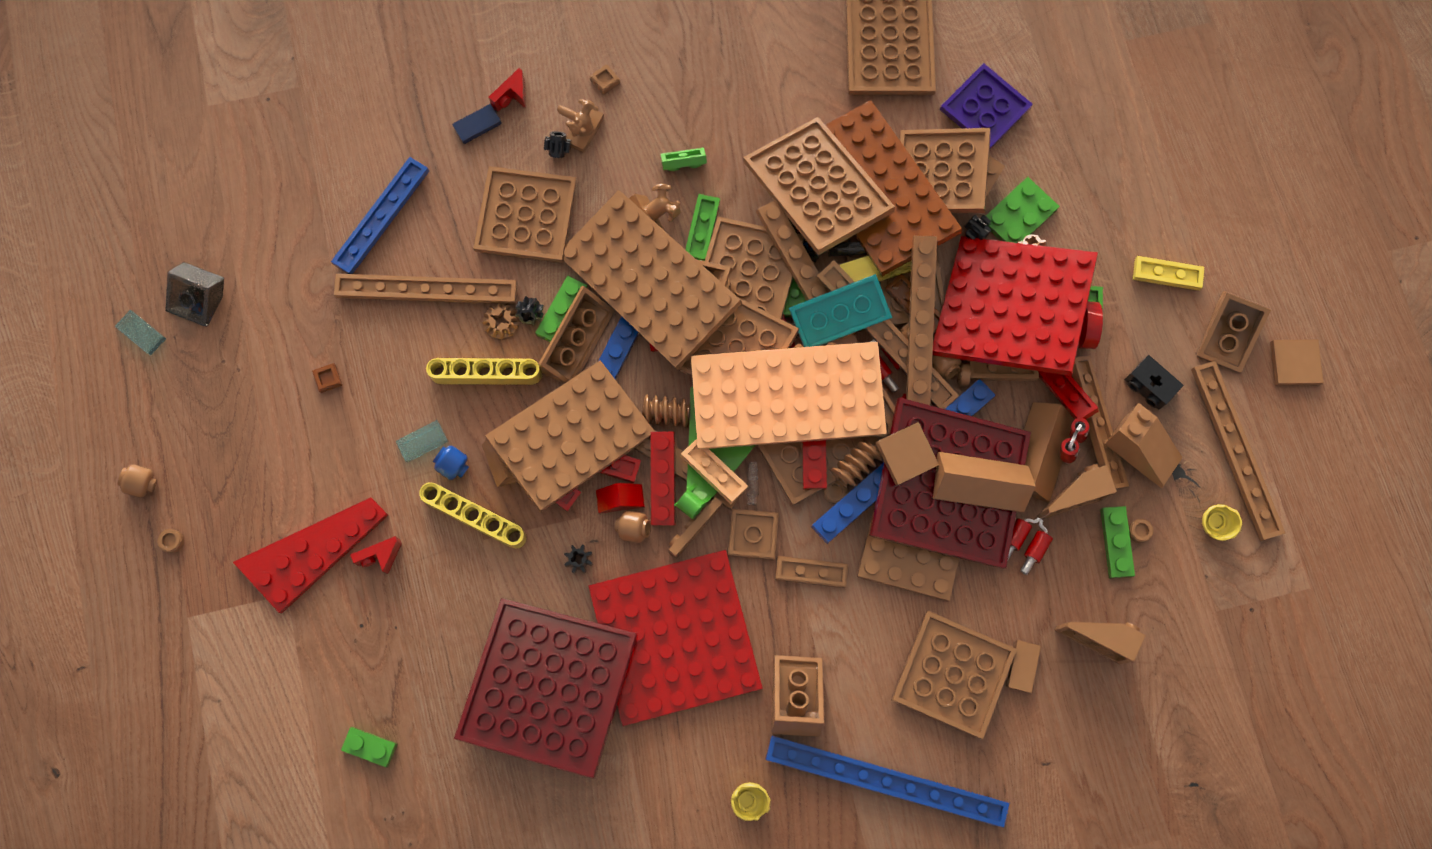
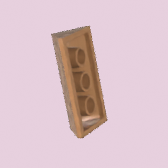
(576, 337)
(1049, 428)
(983, 482)

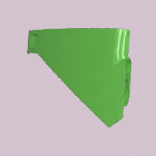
(698, 490)

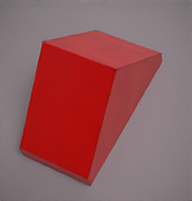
(620, 497)

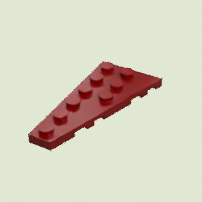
(299, 560)

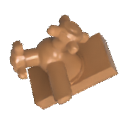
(584, 124)
(658, 206)

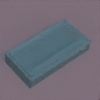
(140, 332)
(421, 441)

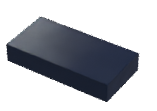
(477, 124)

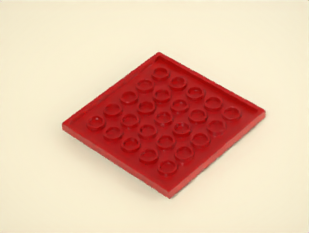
(1015, 305)
(688, 640)

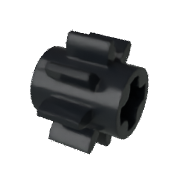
(557, 144)
(978, 227)
(529, 310)
(585, 561)

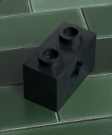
(1164, 386)

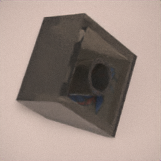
(193, 293)

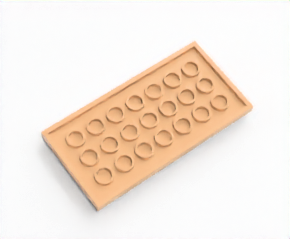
(788, 395)

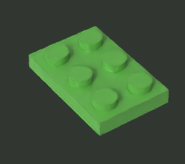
(1021, 212)

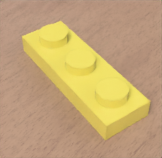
(1168, 273)

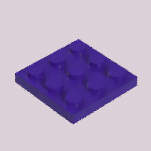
(986, 102)

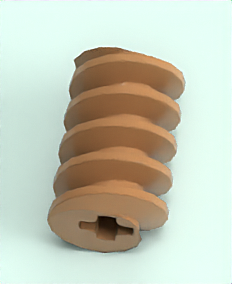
(666, 411)
(856, 463)

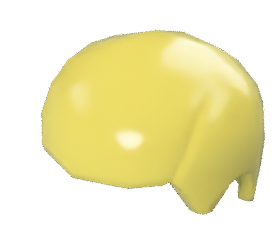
(1221, 522)
(750, 801)

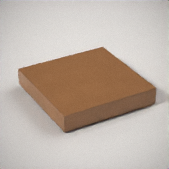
(1296, 362)
(907, 453)
(753, 534)

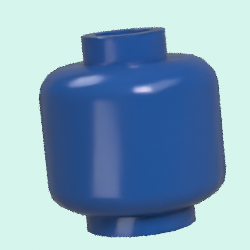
(451, 462)

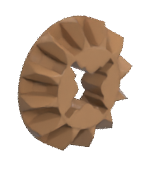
(504, 329)

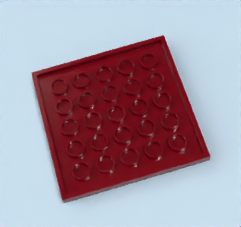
(964, 531)
(546, 687)

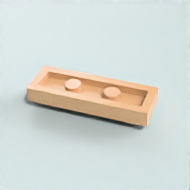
(714, 472)

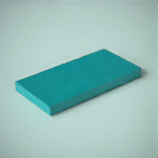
(841, 312)

